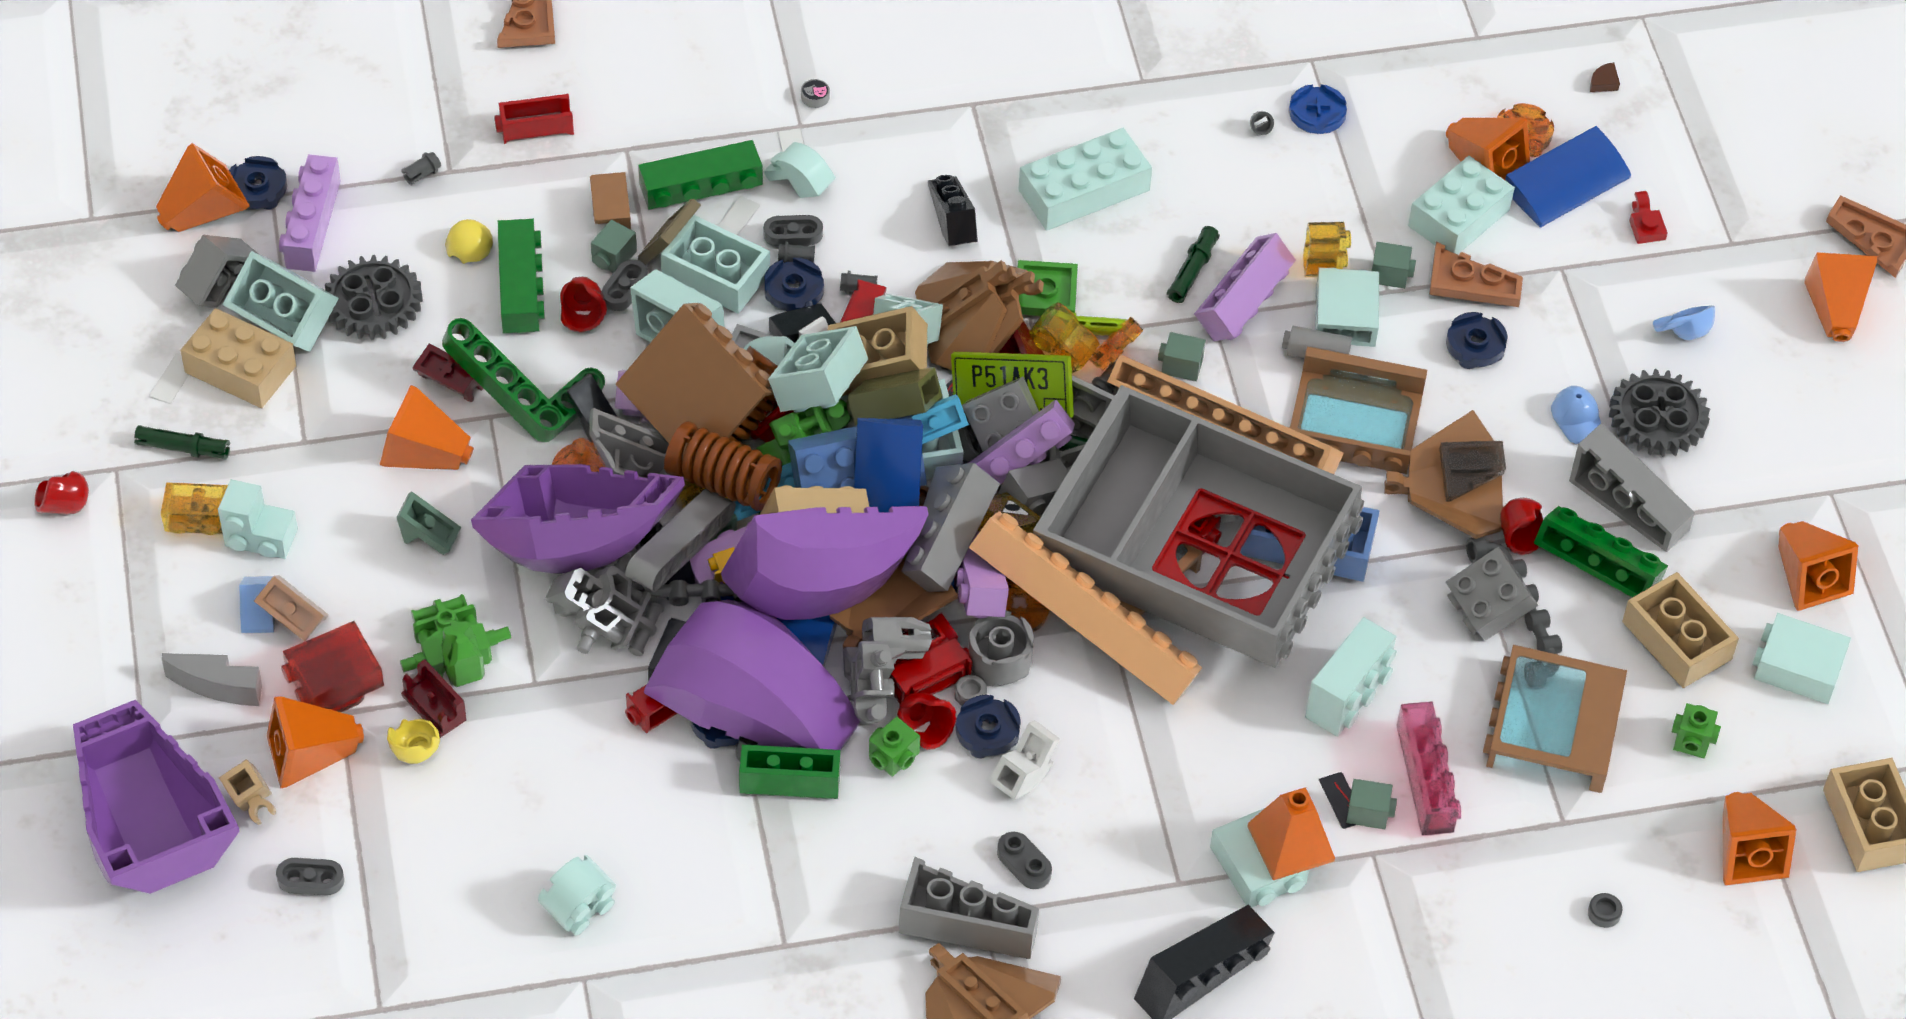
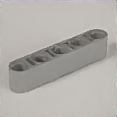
(680, 540)

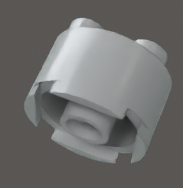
(1001, 649)

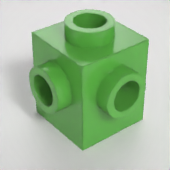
(1695, 730)
(894, 747)

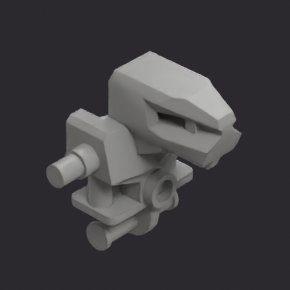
(606, 606)
(874, 659)

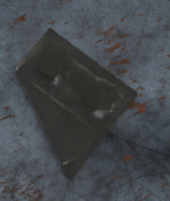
(1470, 465)

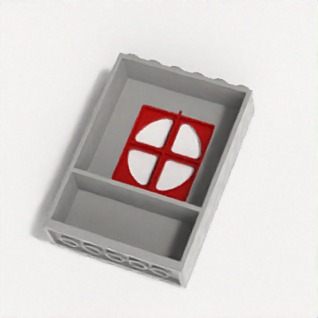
(1160, 471)

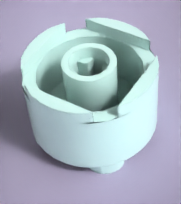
(578, 894)

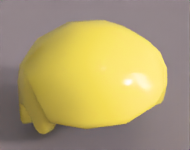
(469, 241)
(414, 740)

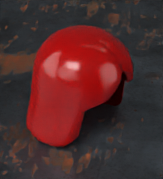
(582, 295)
(62, 494)
(1520, 524)
(922, 708)

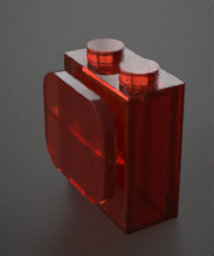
(333, 669)

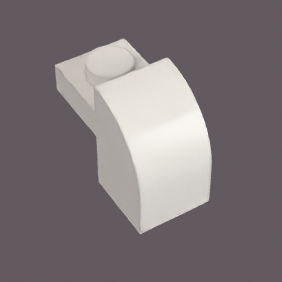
(1027, 764)

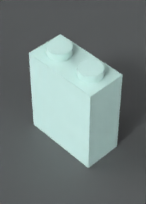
(1348, 304)
(1801, 657)
(1245, 866)

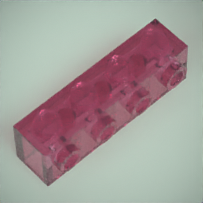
(1428, 768)

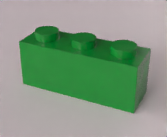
(789, 771)

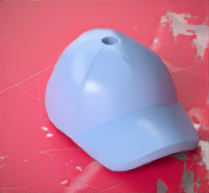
(1688, 323)
(1575, 413)

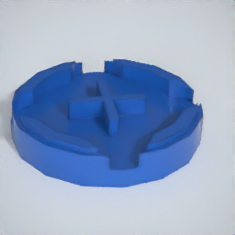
(1318, 109)

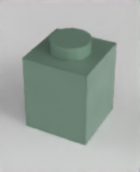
(613, 246)
(1393, 264)
(1182, 356)
(1371, 804)

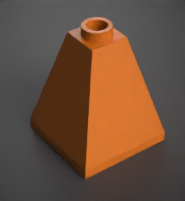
(1493, 142)
(199, 192)
(1839, 290)
(424, 437)
(1817, 564)
(308, 738)
(1291, 835)
(1755, 841)

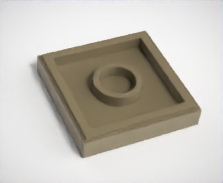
(668, 231)

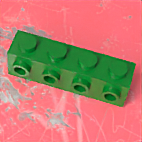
(700, 174)
(519, 275)
(1599, 552)

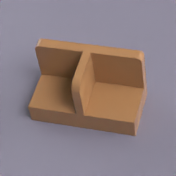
(610, 198)
(290, 607)

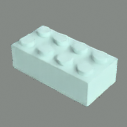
(1085, 178)

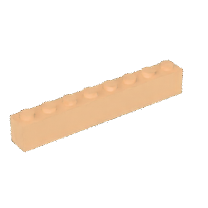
(1223, 413)
(1086, 607)

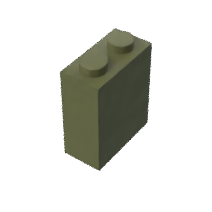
(895, 395)

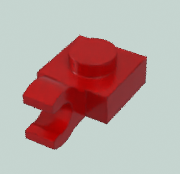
(1646, 224)

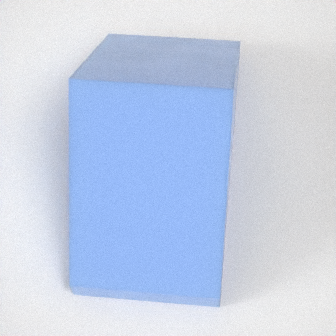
(253, 617)

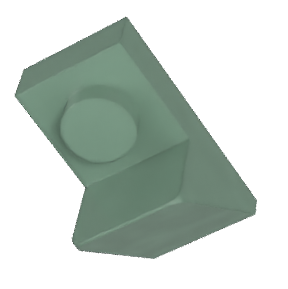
(425, 522)

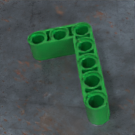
(518, 384)

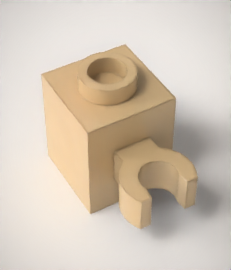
(247, 789)

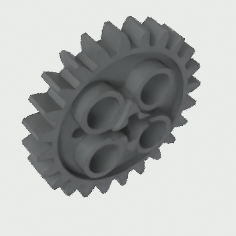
(394, 291)
(1659, 412)

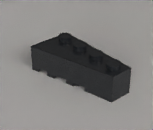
(1202, 963)

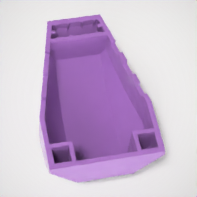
(574, 516)
(819, 560)
(752, 680)
(147, 802)

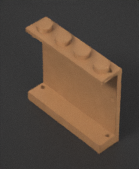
(694, 376)

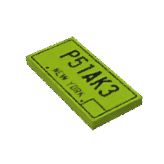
(1045, 375)

